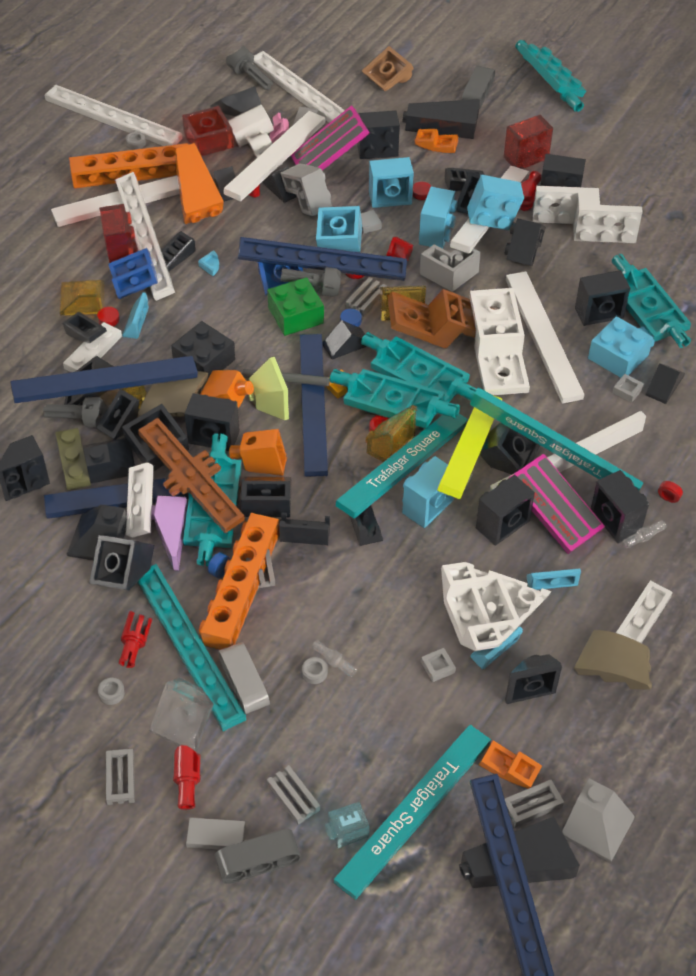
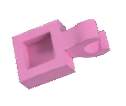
(280, 127)

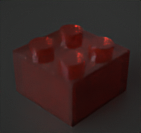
(208, 130)
(528, 142)
(117, 232)

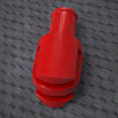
(529, 190)
(133, 639)
(186, 775)

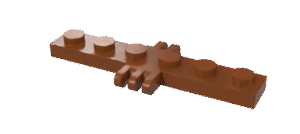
(191, 475)

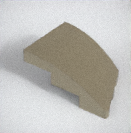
(173, 395)
(616, 659)

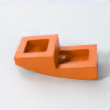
(431, 140)
(510, 766)

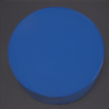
(351, 316)
(217, 565)

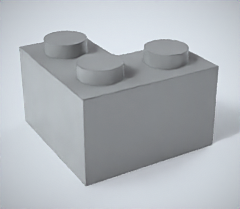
(309, 186)
(449, 268)

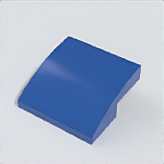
(133, 273)

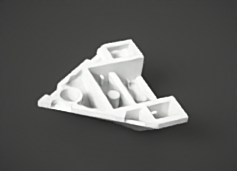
(486, 605)

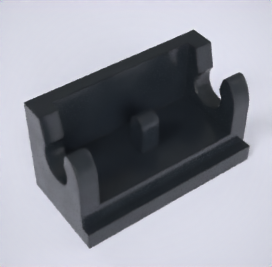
(366, 527)
(304, 531)

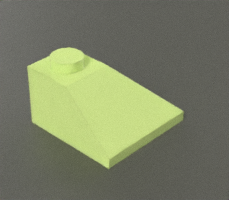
(270, 390)

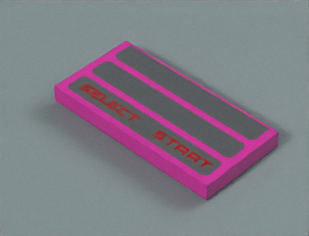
(332, 140)
(559, 505)

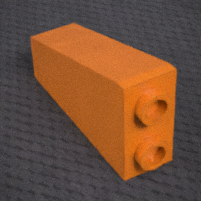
(196, 187)

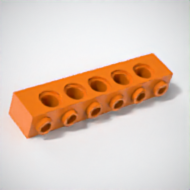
(107, 167)
(225, 634)

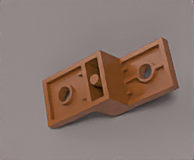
(435, 323)

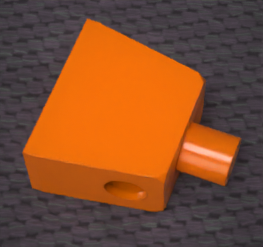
(227, 385)
(261, 452)

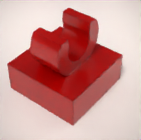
(400, 248)

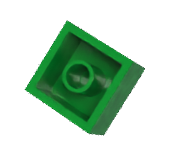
(295, 306)

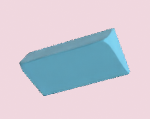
(136, 317)
(554, 579)
(487, 656)

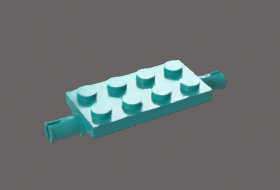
(554, 73)
(652, 305)
(417, 366)
(391, 395)
(199, 526)

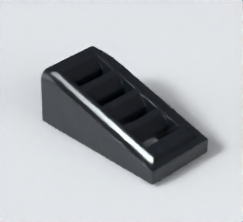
(456, 177)
(186, 248)
(83, 328)

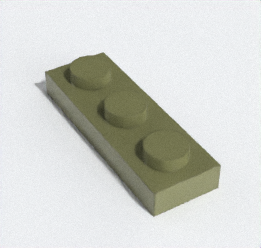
(73, 459)

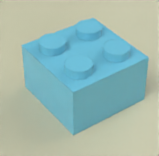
(390, 182)
(495, 202)
(437, 217)
(339, 228)
(620, 347)
(420, 497)

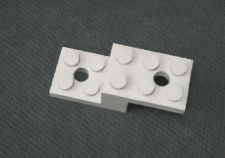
(588, 217)
(499, 341)

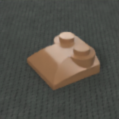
(388, 69)

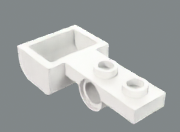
(253, 129)

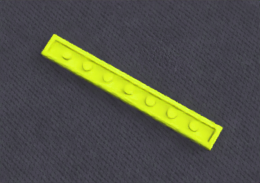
(466, 454)

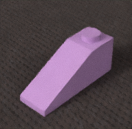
(170, 524)

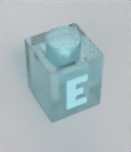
(347, 825)

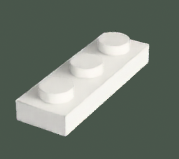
(98, 347)
(139, 500)
(645, 612)

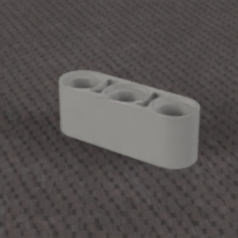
(243, 678)

